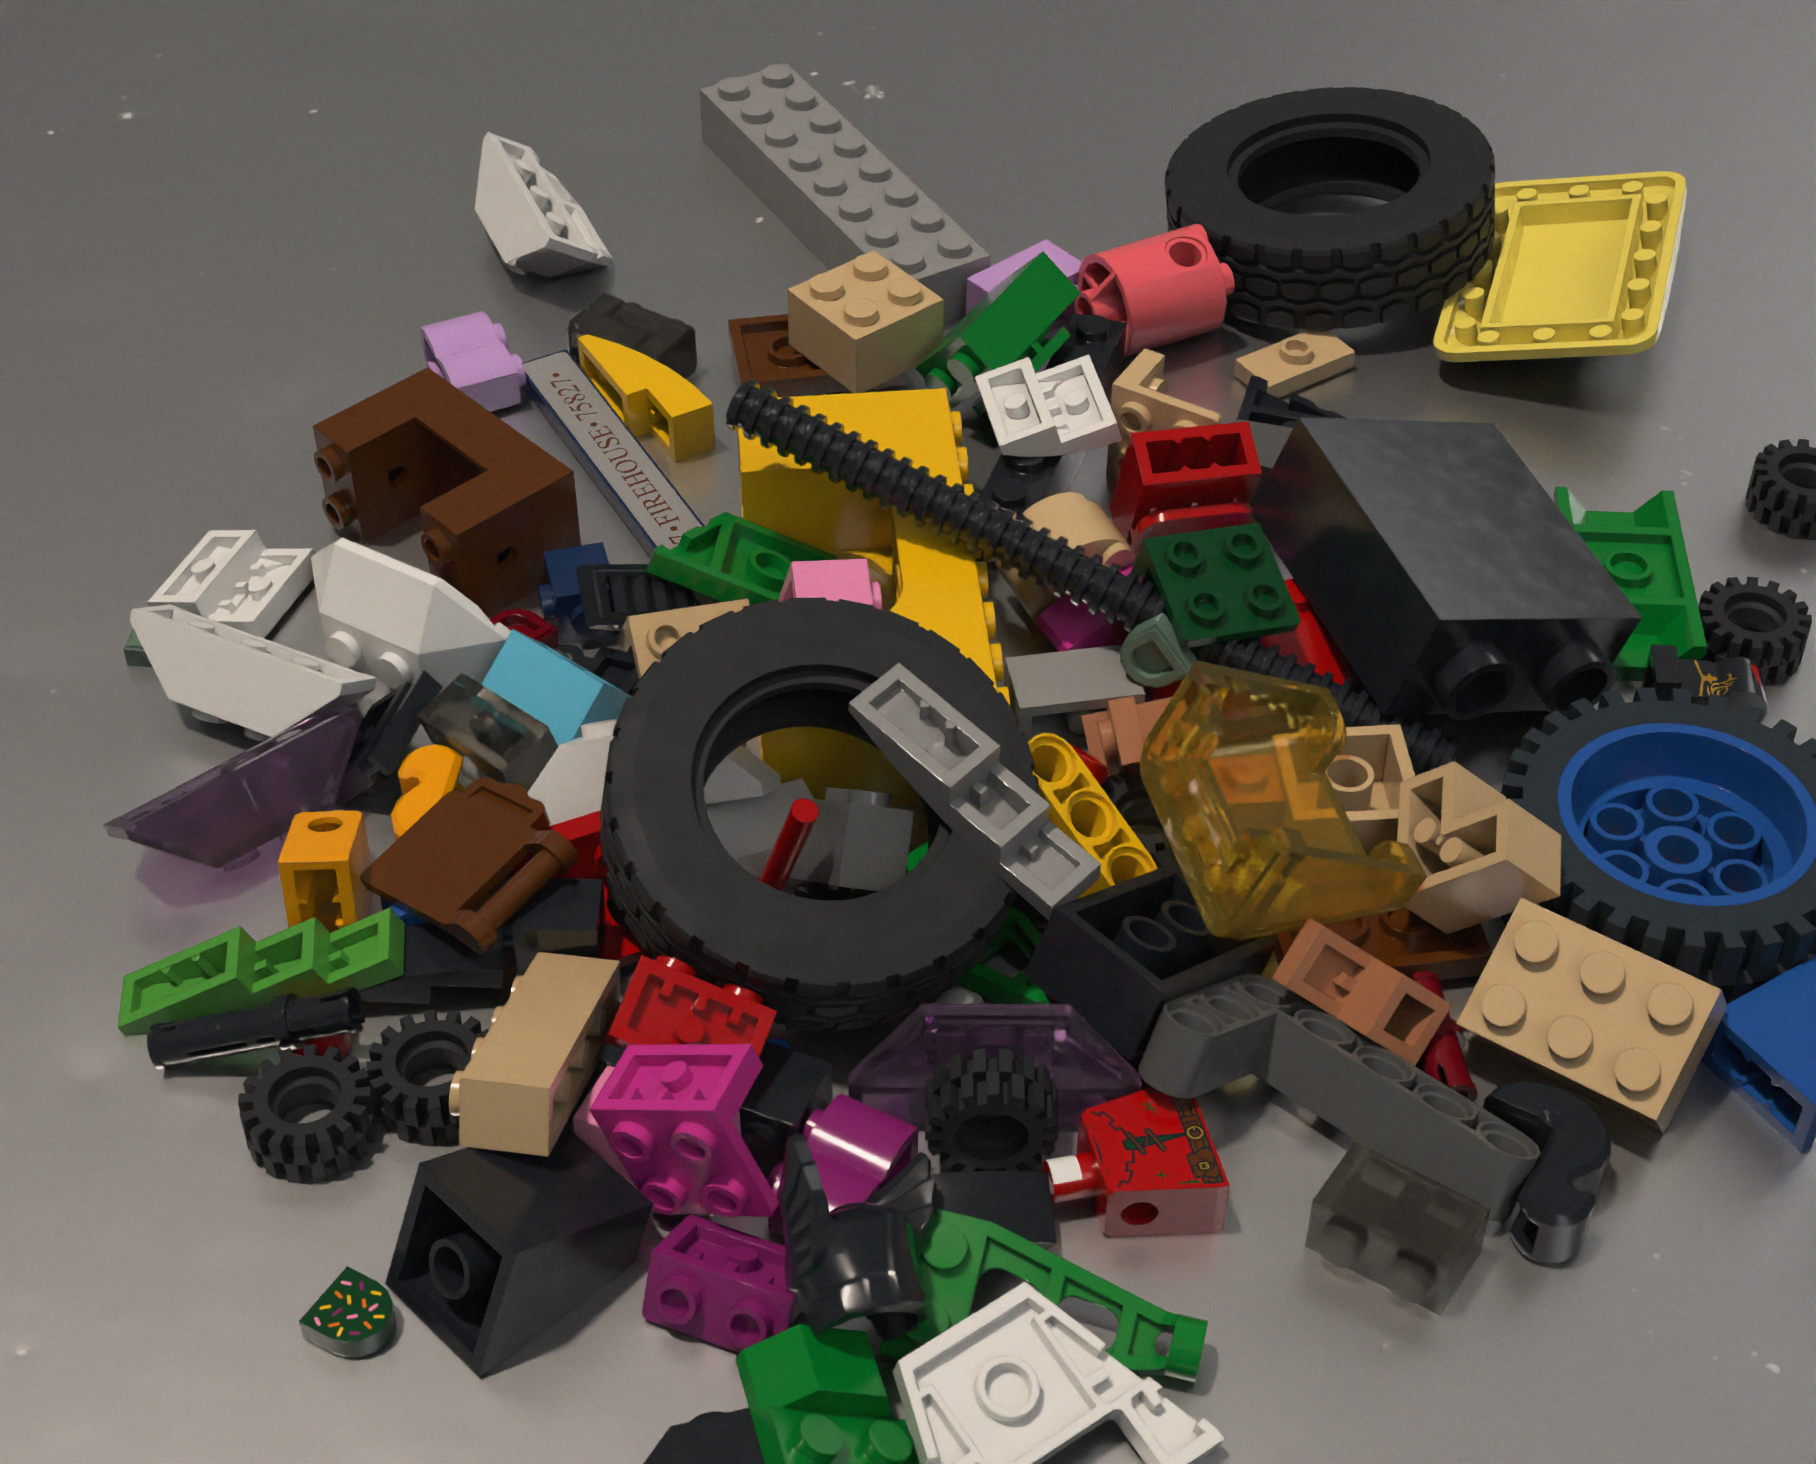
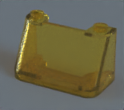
(1253, 812)

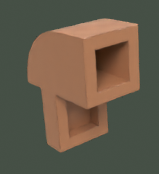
(1120, 733)
(1361, 991)

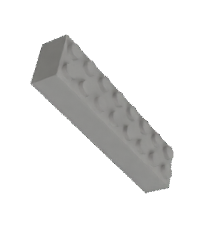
(834, 182)

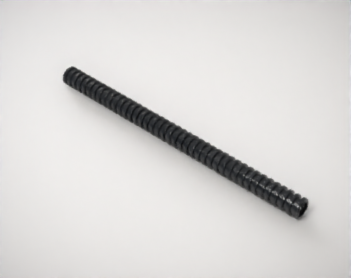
(1032, 550)

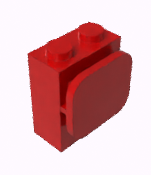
(1185, 481)

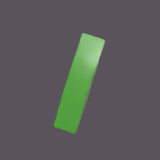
(243, 973)

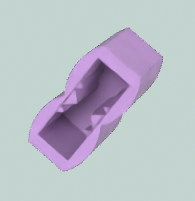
(475, 359)

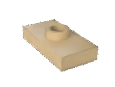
(1296, 361)

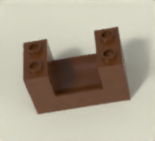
(480, 487)

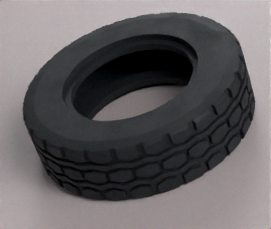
(1347, 265)
(694, 903)

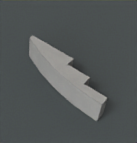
(972, 792)

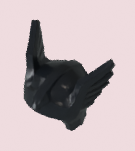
(859, 1254)

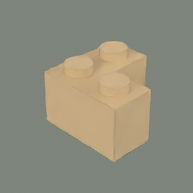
(1474, 849)

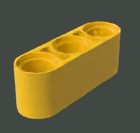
(1081, 801)

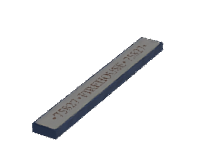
(610, 454)

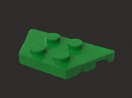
(732, 560)

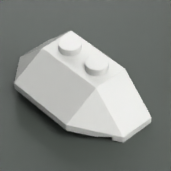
(533, 214)
(399, 619)
(240, 675)
(575, 775)

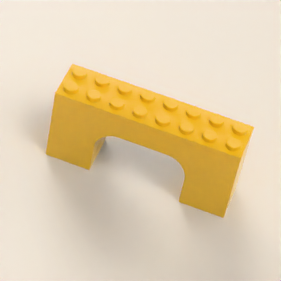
(926, 573)

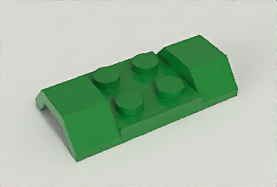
(1651, 567)
(821, 1400)

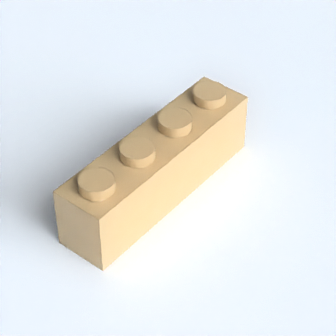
(536, 1055)

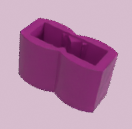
(854, 1152)

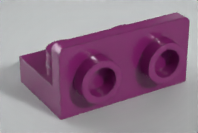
(719, 1285)

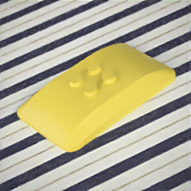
(1570, 270)

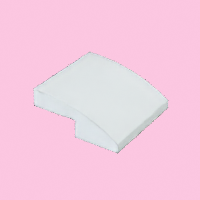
(1048, 410)
(238, 581)

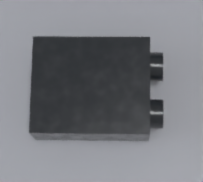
(1442, 567)

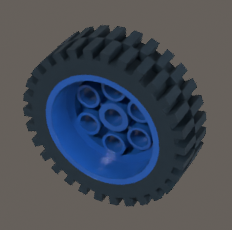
(1679, 831)

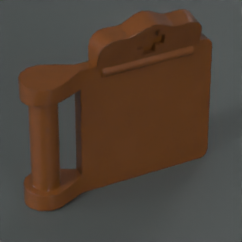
(464, 852)

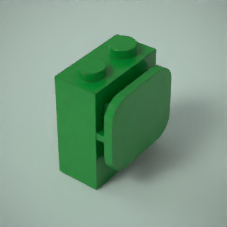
(1002, 330)

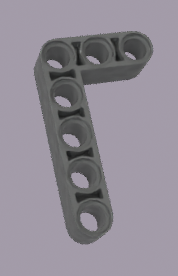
(1341, 1077)

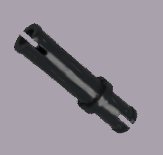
(282, 1024)

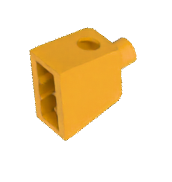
(323, 862)

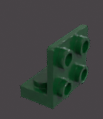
(1218, 584)

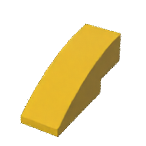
(650, 397)

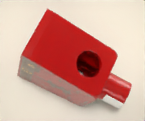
(1144, 1167)

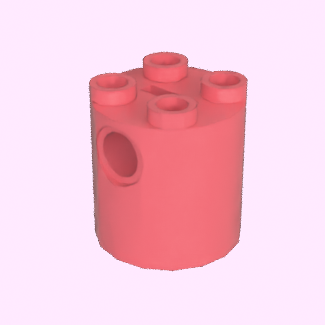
(1158, 286)

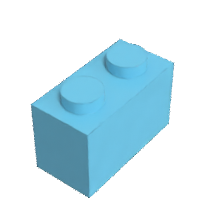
(552, 687)

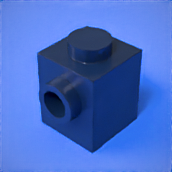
(561, 595)

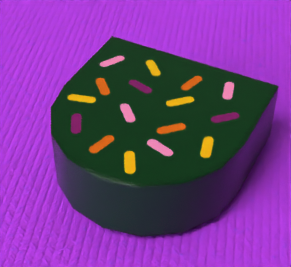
(350, 1316)

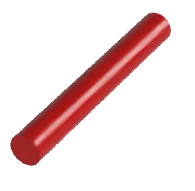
(789, 843)

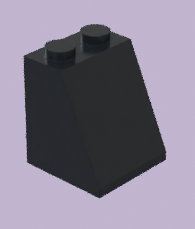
(512, 1243)

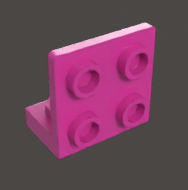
(674, 1129)

